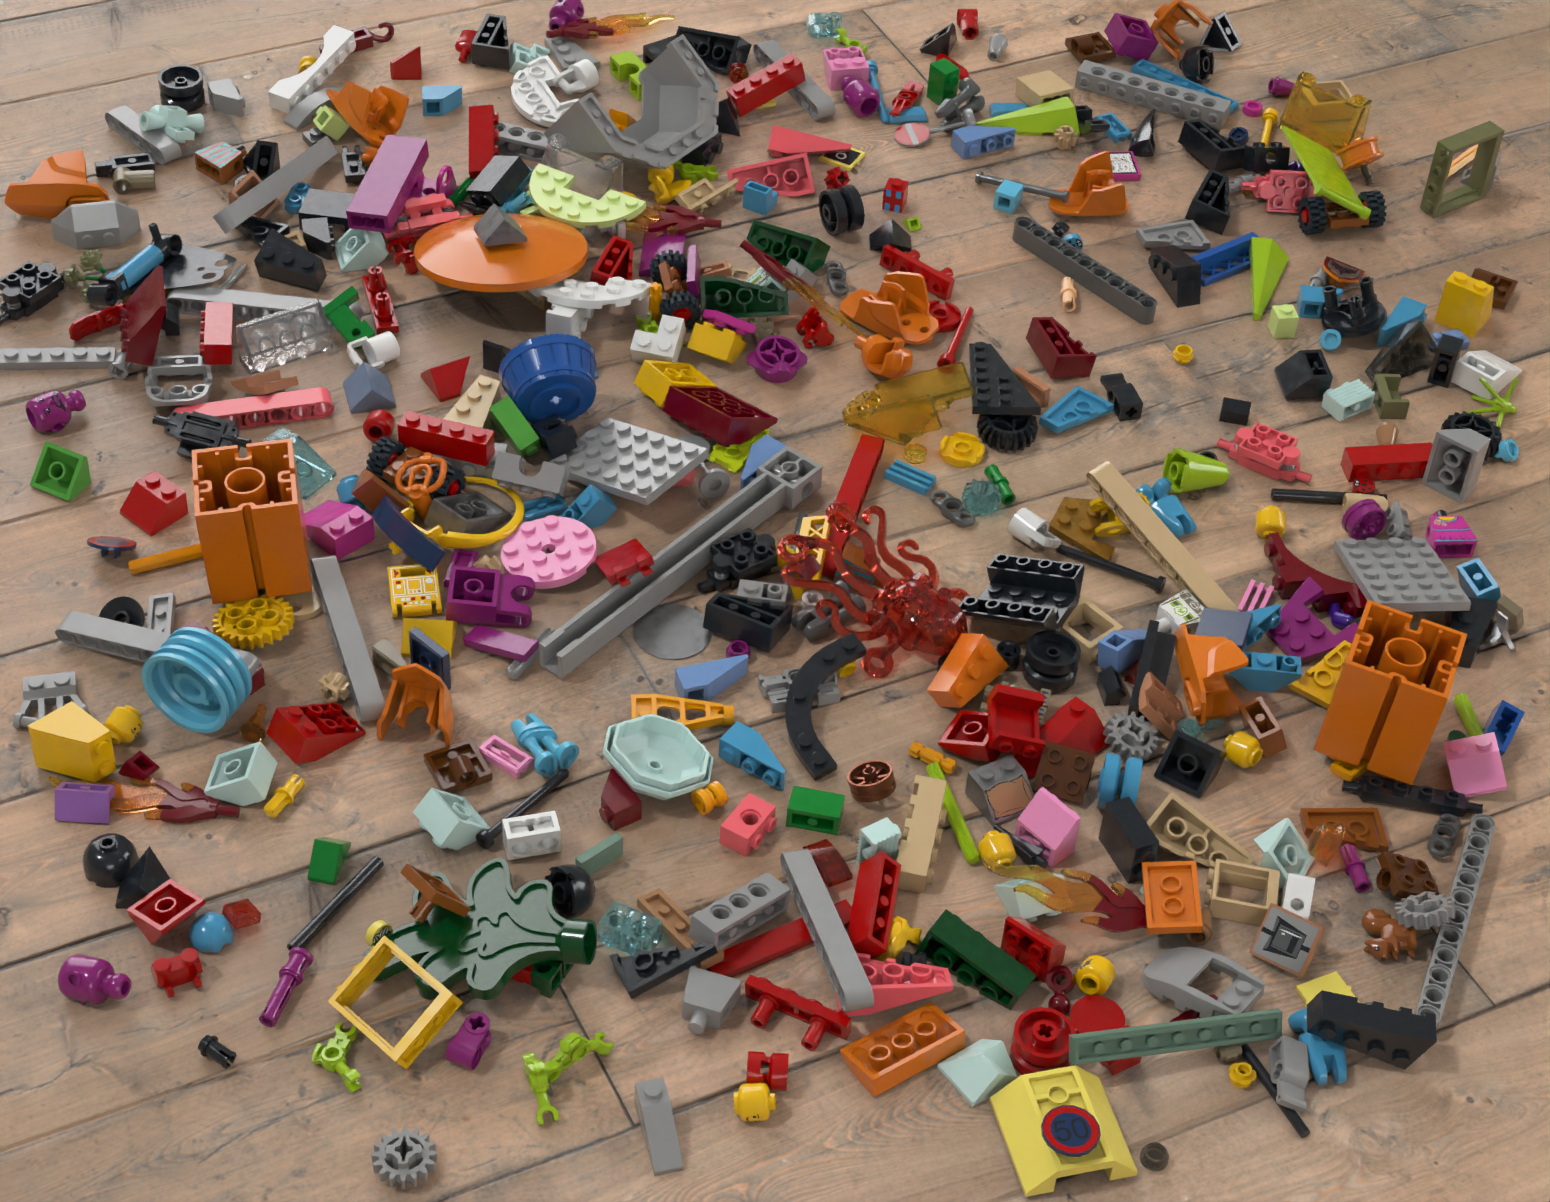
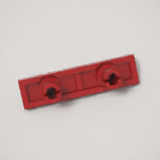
(937, 282)
(379, 301)
(789, 1002)

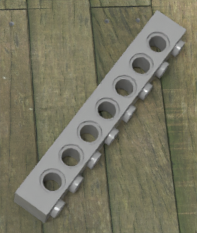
(1152, 93)

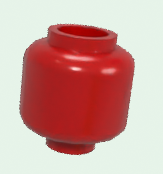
(378, 424)

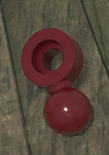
(1054, 977)

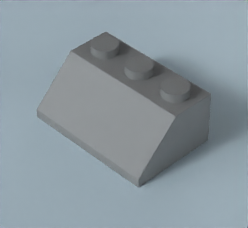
(1455, 462)

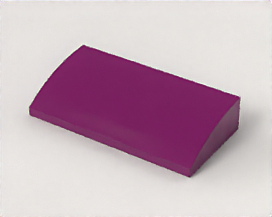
(655, 243)

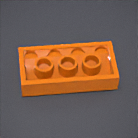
(903, 1048)

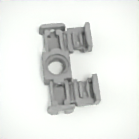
(777, 689)

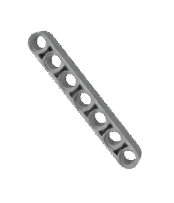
(807, 93)

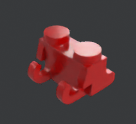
(403, 253)
(815, 329)
(177, 970)

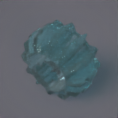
(981, 497)

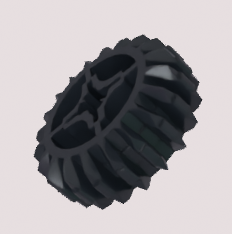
(1479, 424)
(1007, 431)

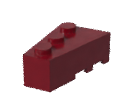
(1058, 351)

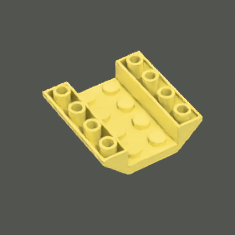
(1021, 1111)

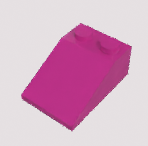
(339, 527)

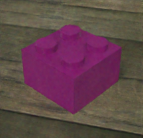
(1131, 37)

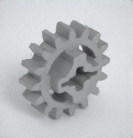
(1131, 735)
(1425, 910)
(418, 1162)

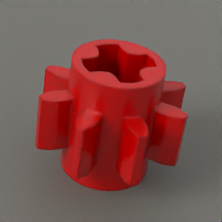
(836, 178)

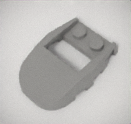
(178, 394)
(1177, 968)

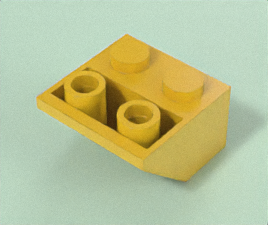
(715, 343)

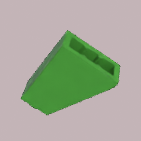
(514, 427)

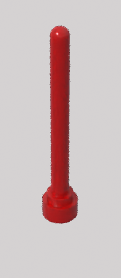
(948, 357)

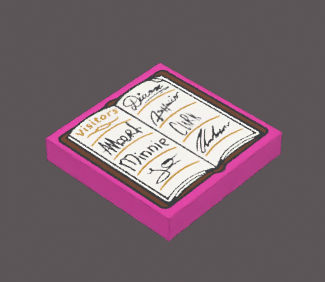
(1124, 166)

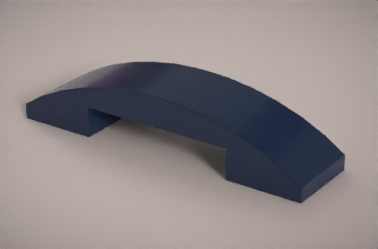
(406, 535)

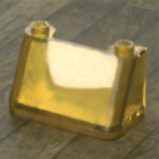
(1324, 115)

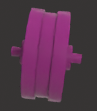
(1364, 519)

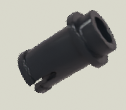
(218, 1052)

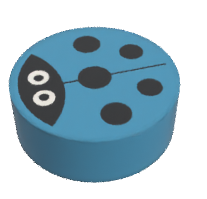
(1075, 240)

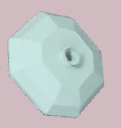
(657, 756)

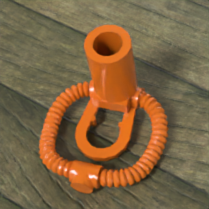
(420, 492)

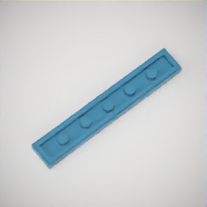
(1156, 72)

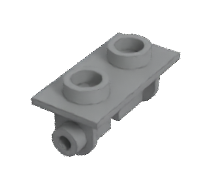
(1397, 522)

